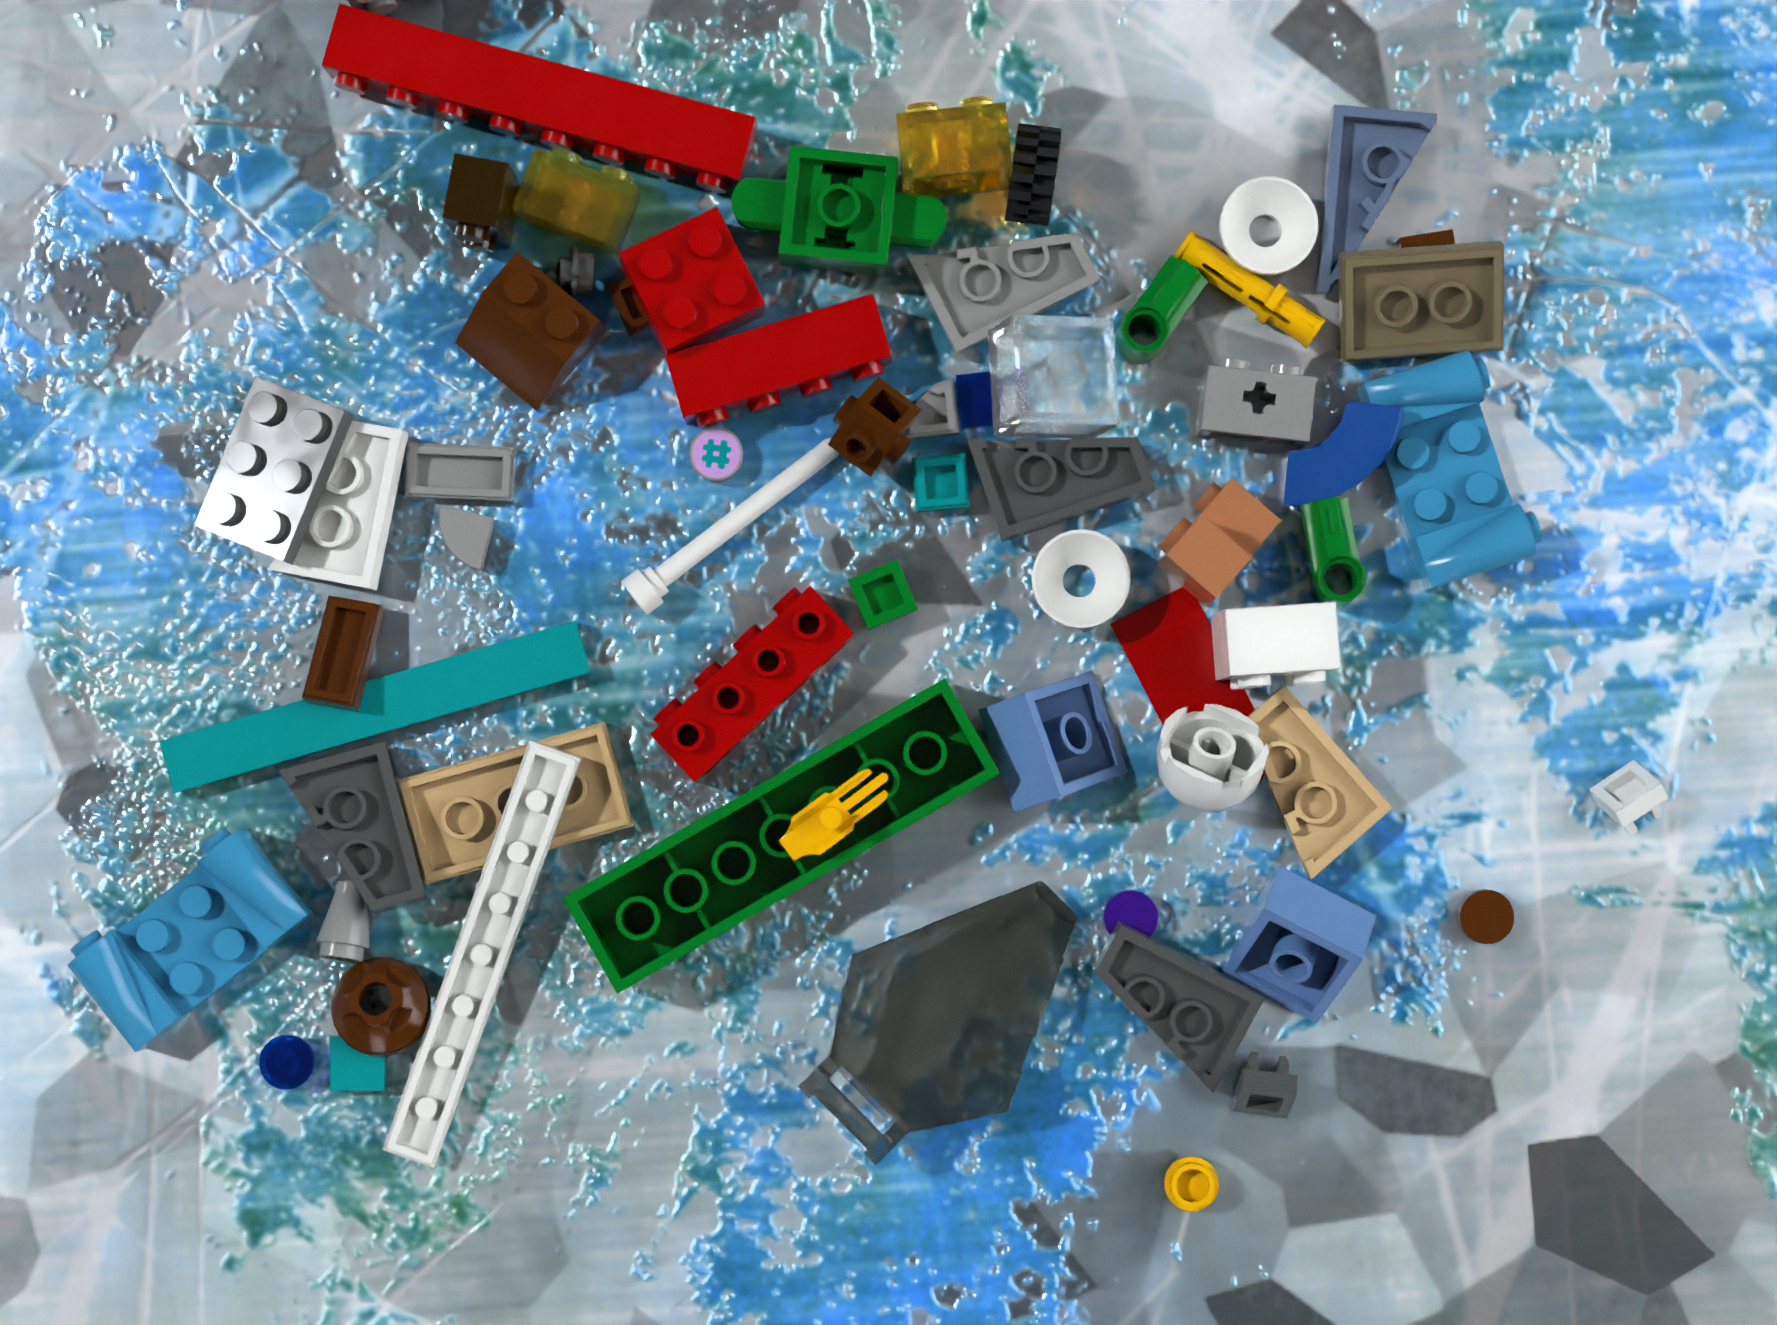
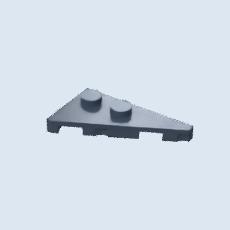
(1363, 166)

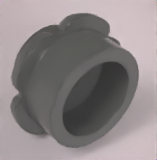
(576, 272)

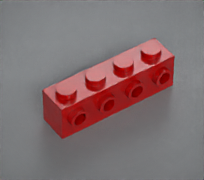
(751, 684)

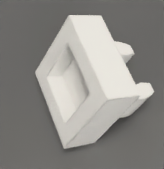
(1629, 795)

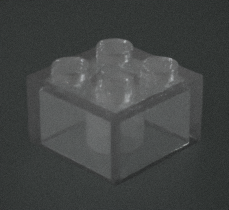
(1053, 376)

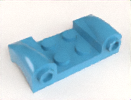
(1449, 473)
(190, 939)

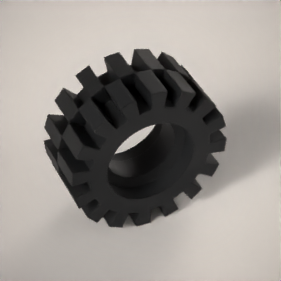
(1033, 174)

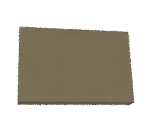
(1421, 301)

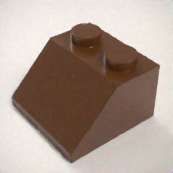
(529, 332)

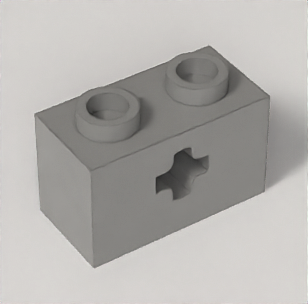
(1228, 417)

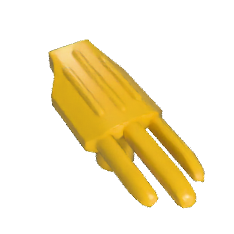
(828, 820)

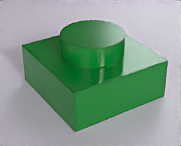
(882, 595)

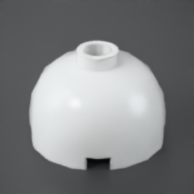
(1210, 757)

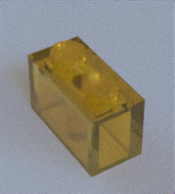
(577, 199)

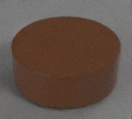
(1485, 916)

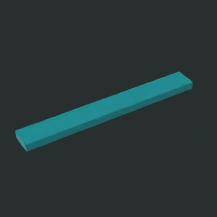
(386, 706)

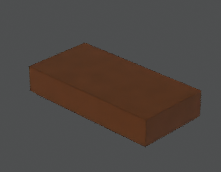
(343, 653)

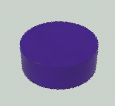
(1131, 909)

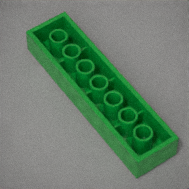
(733, 858)

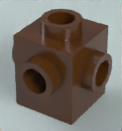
(874, 427)

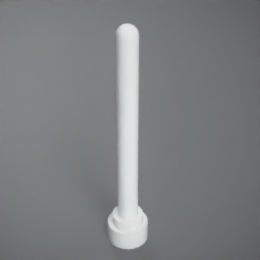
(651, 585)

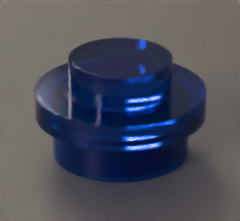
(287, 1062)

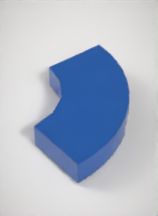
(1346, 456)

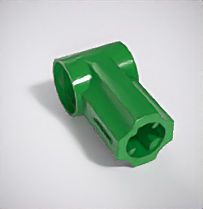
(1161, 308)
(1332, 546)

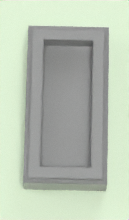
(460, 472)

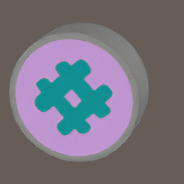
(716, 454)

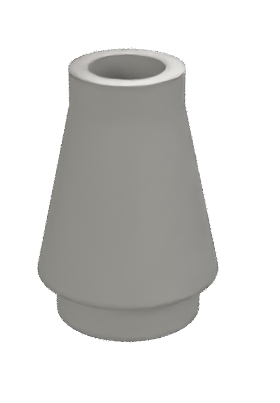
(346, 926)

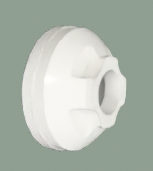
(1285, 205)
(1087, 550)

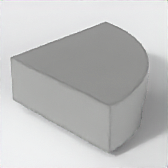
(937, 414)
(466, 535)

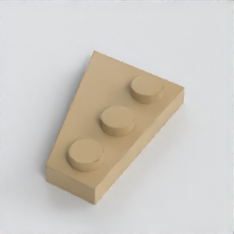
(1314, 783)

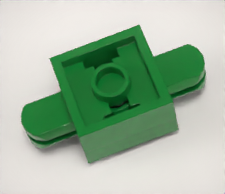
(838, 211)

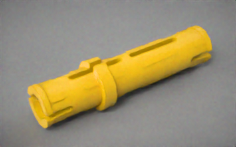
(1251, 290)

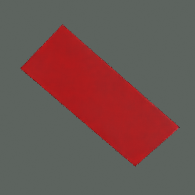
(1175, 657)

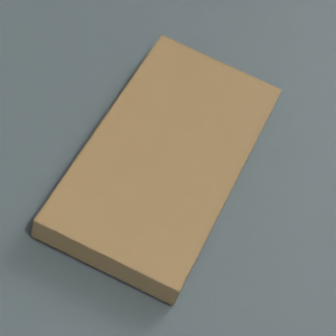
(460, 806)

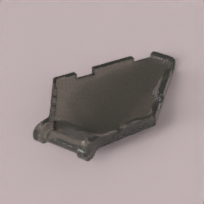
(944, 1017)

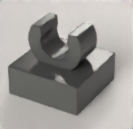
(1265, 1091)

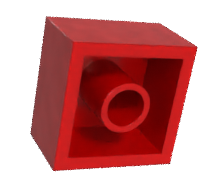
(692, 283)

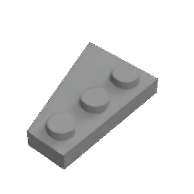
(988, 284)

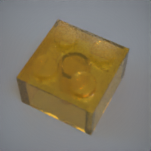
(954, 148)

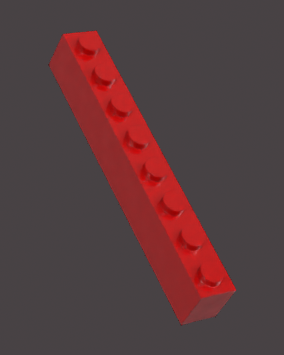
(539, 98)

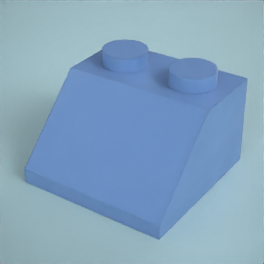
(1053, 741)
(1299, 944)

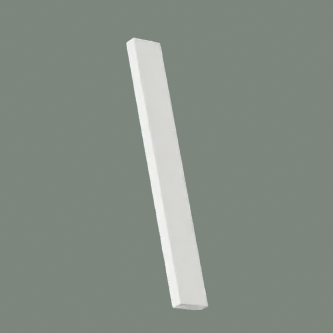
(482, 953)

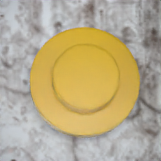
(1191, 1183)

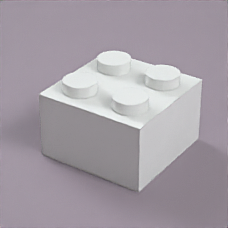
(1275, 642)

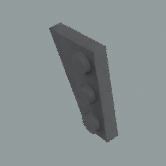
(1054, 481)
(1180, 999)

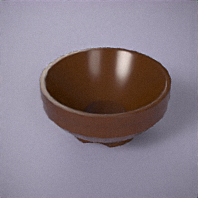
(396, 1027)

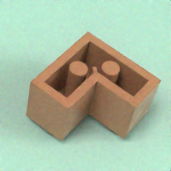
(1218, 542)

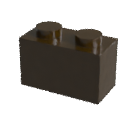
(481, 202)

